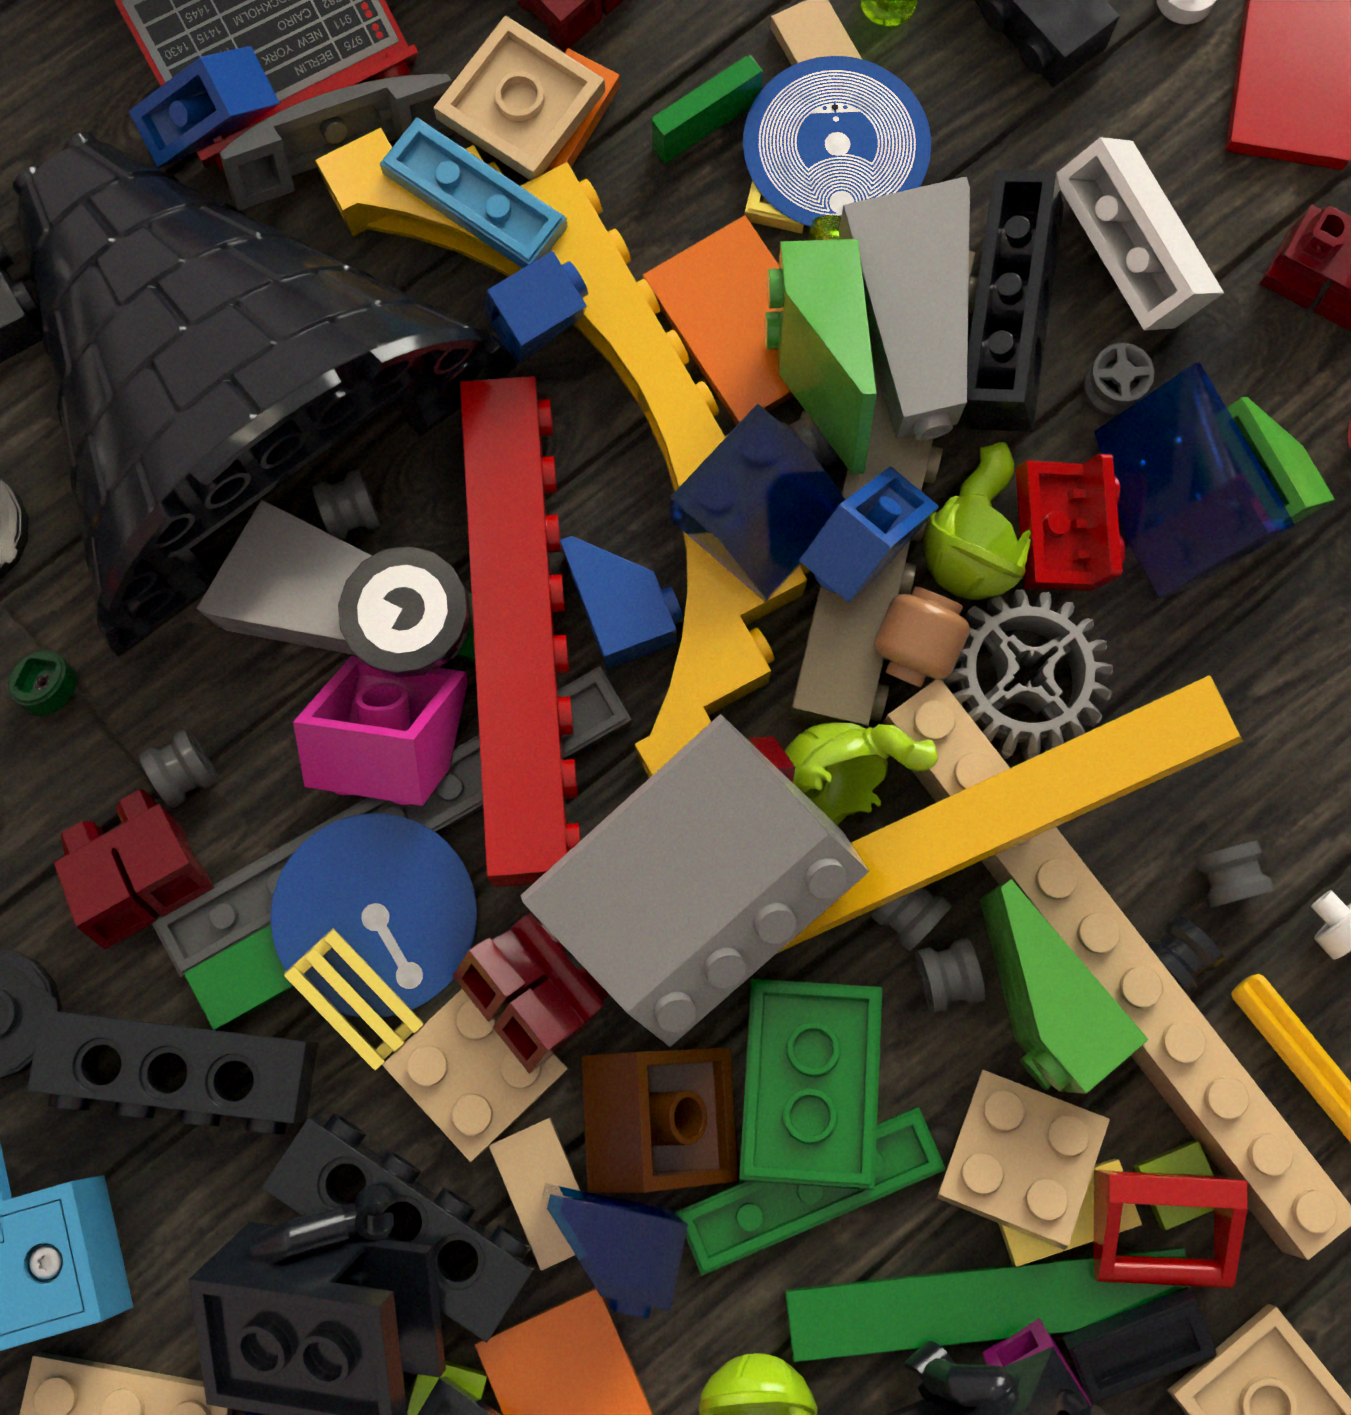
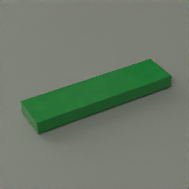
(763, 1214)

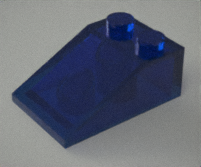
(1189, 484)

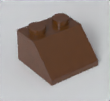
(659, 1120)

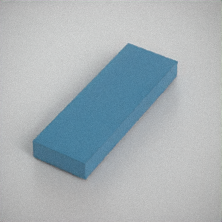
(473, 194)

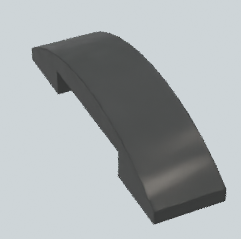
(288, 143)

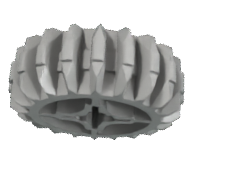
(1042, 692)

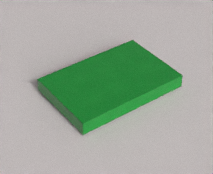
(811, 1084)

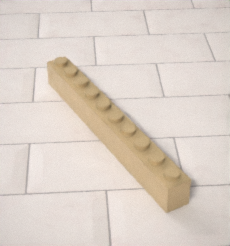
(1183, 1052)

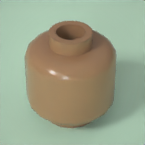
(921, 636)

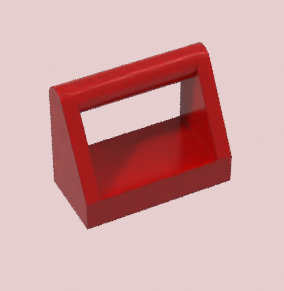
(1222, 1193)

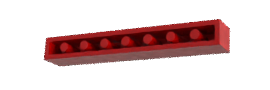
(514, 630)

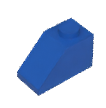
(202, 102)
(535, 305)
(867, 533)
(621, 603)

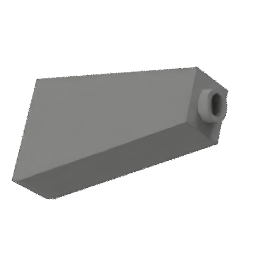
(917, 300)
(284, 582)

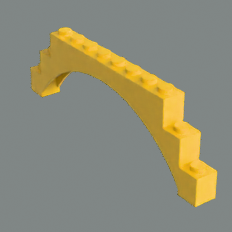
(717, 652)

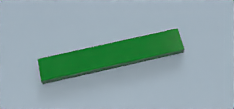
(958, 1306)

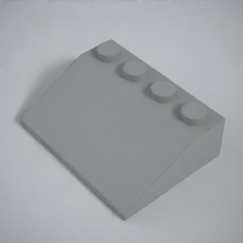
(695, 881)

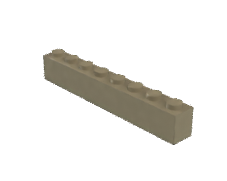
(840, 658)

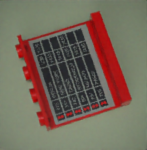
(299, 43)

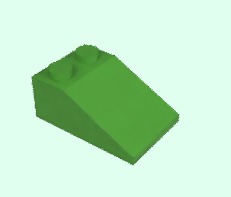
(825, 340)
(1054, 1002)

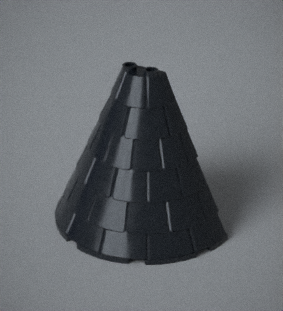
(206, 365)

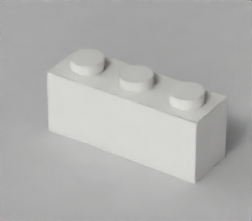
(1138, 234)

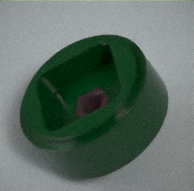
(42, 683)

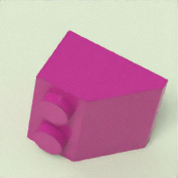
(381, 732)

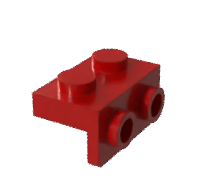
(1070, 523)

